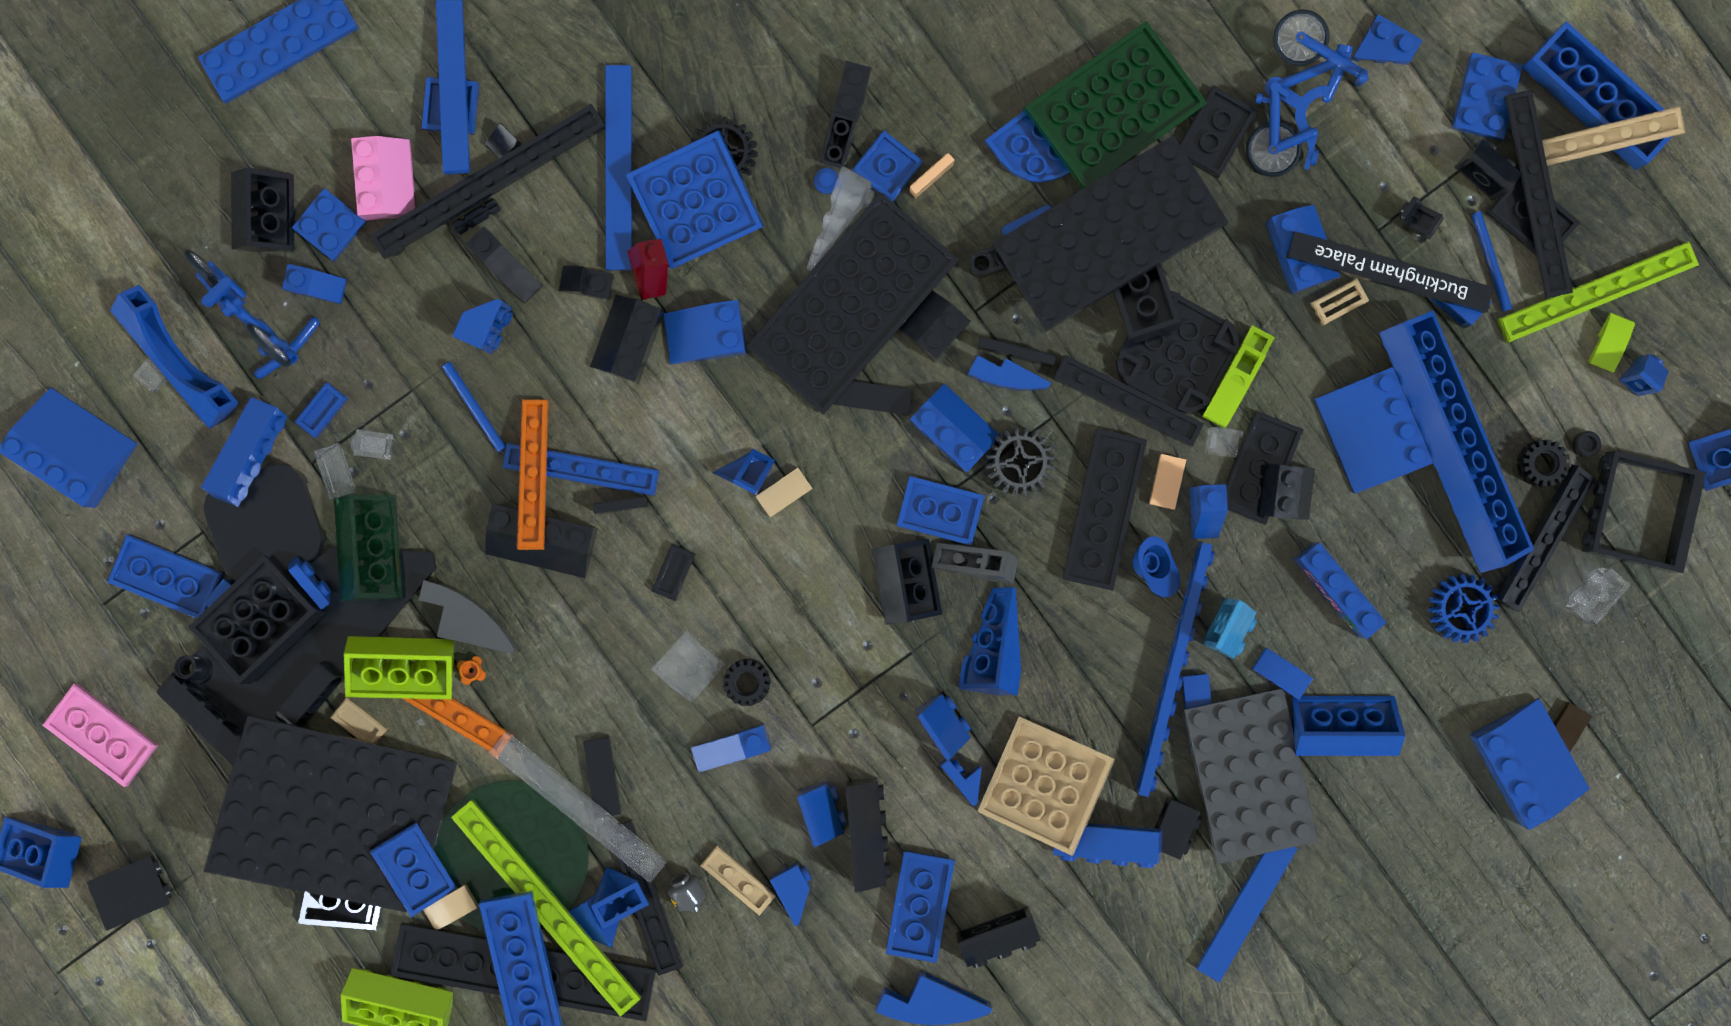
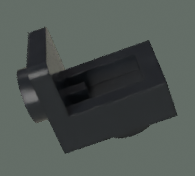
(1420, 218)

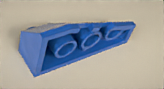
(995, 655)

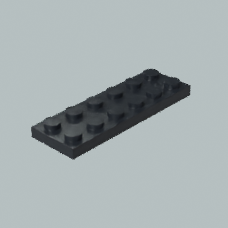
(1104, 509)

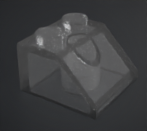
(688, 666)

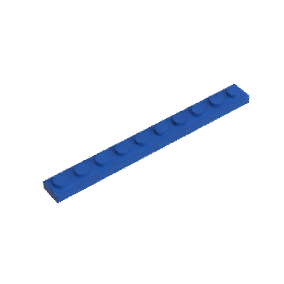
(1172, 680)

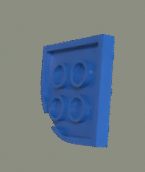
(1025, 151)

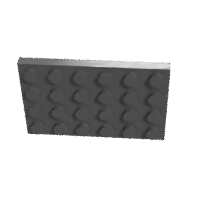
(1249, 775)

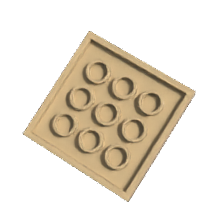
(1046, 785)

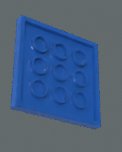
(695, 199)

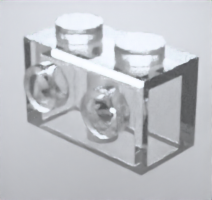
(1597, 595)

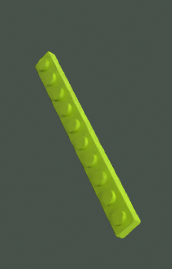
(550, 910)

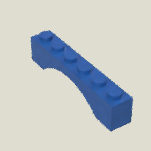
(143, 322)

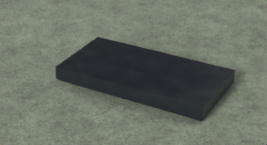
(1264, 442)

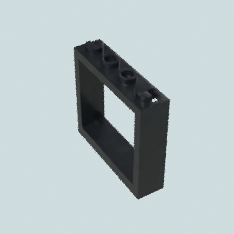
(1683, 521)

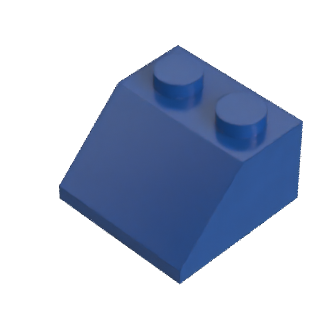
(821, 812)

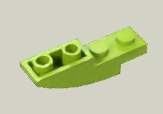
(1238, 377)

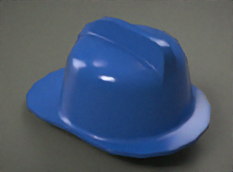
(1157, 567)

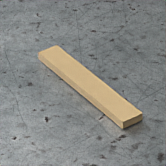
(1614, 136)

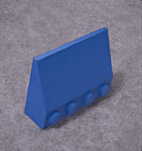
(1373, 430)
(68, 448)
(1530, 764)

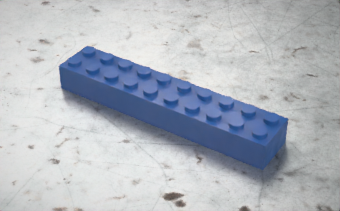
(1457, 442)

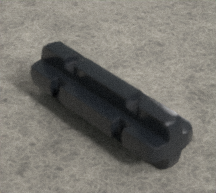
(476, 216)

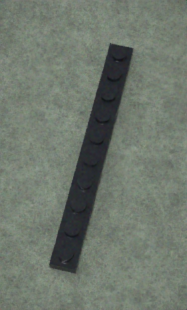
(487, 181)

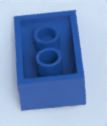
(705, 332)
(1713, 456)
(943, 724)
(38, 853)

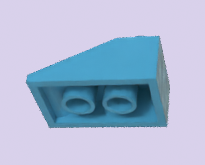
(1230, 627)

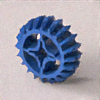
(1468, 619)

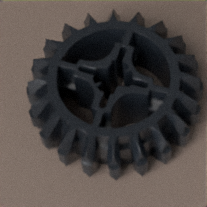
(732, 129)

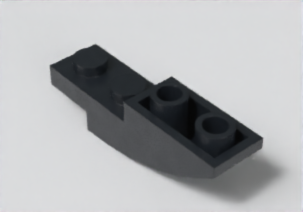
(845, 115)

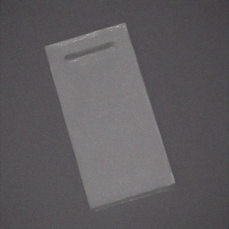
(335, 471)

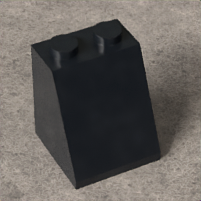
(129, 892)

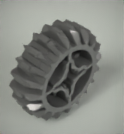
(998, 465)

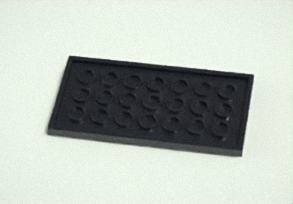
(1110, 233)
(852, 303)

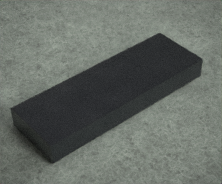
(1016, 352)
(876, 398)
(602, 774)

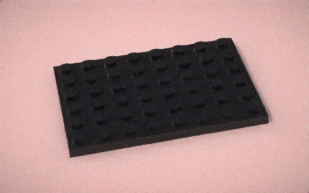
(316, 803)

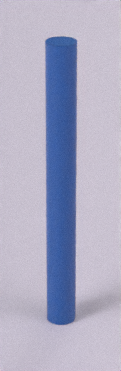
(1491, 261)
(474, 407)

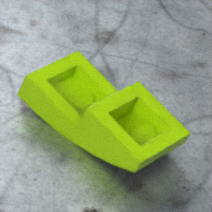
(1612, 342)

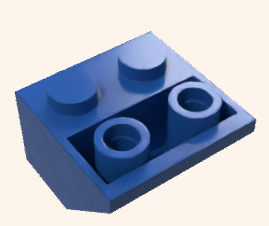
(483, 325)

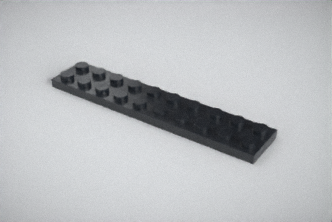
(466, 963)

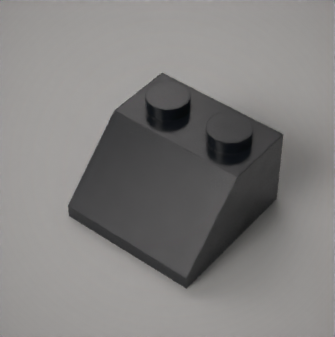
(1488, 170)
(934, 325)
(1287, 491)

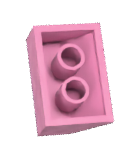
(383, 177)

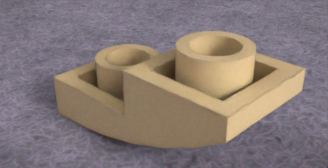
(451, 907)

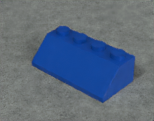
(1346, 726)

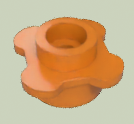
(464, 666)

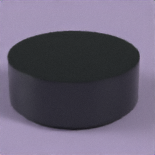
(1586, 444)

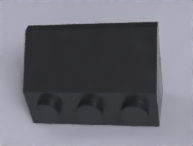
(262, 211)
(627, 338)
(907, 581)
(998, 937)

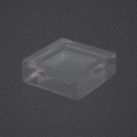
(150, 376)

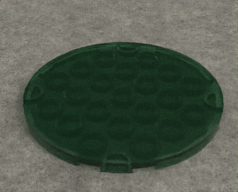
(534, 827)

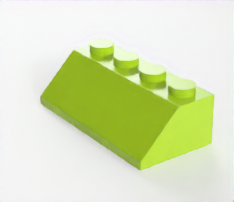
(399, 667)
(388, 1001)

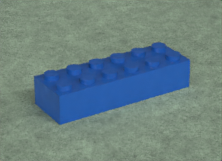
(1592, 87)

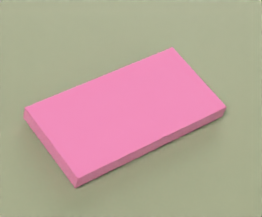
(100, 735)

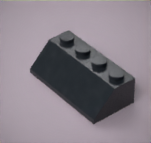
(566, 543)
(866, 834)

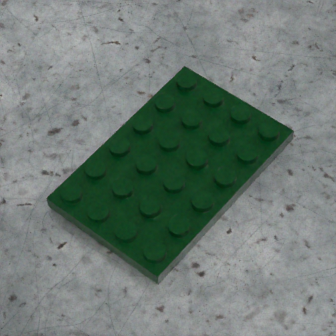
(1115, 105)

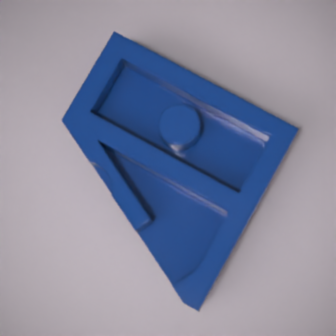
(1387, 43)

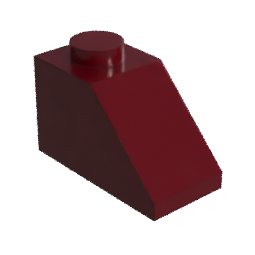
(649, 268)

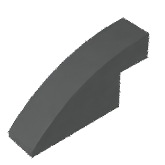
(466, 618)

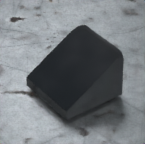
(502, 141)

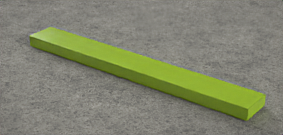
(1598, 292)

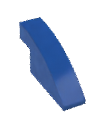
(932, 1003)

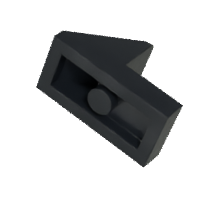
(586, 282)

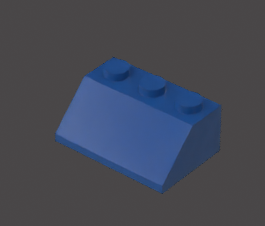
(1280, 228)
(954, 428)

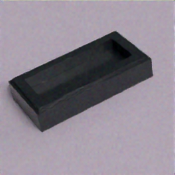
(620, 505)
(673, 572)

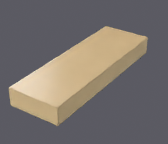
(738, 880)

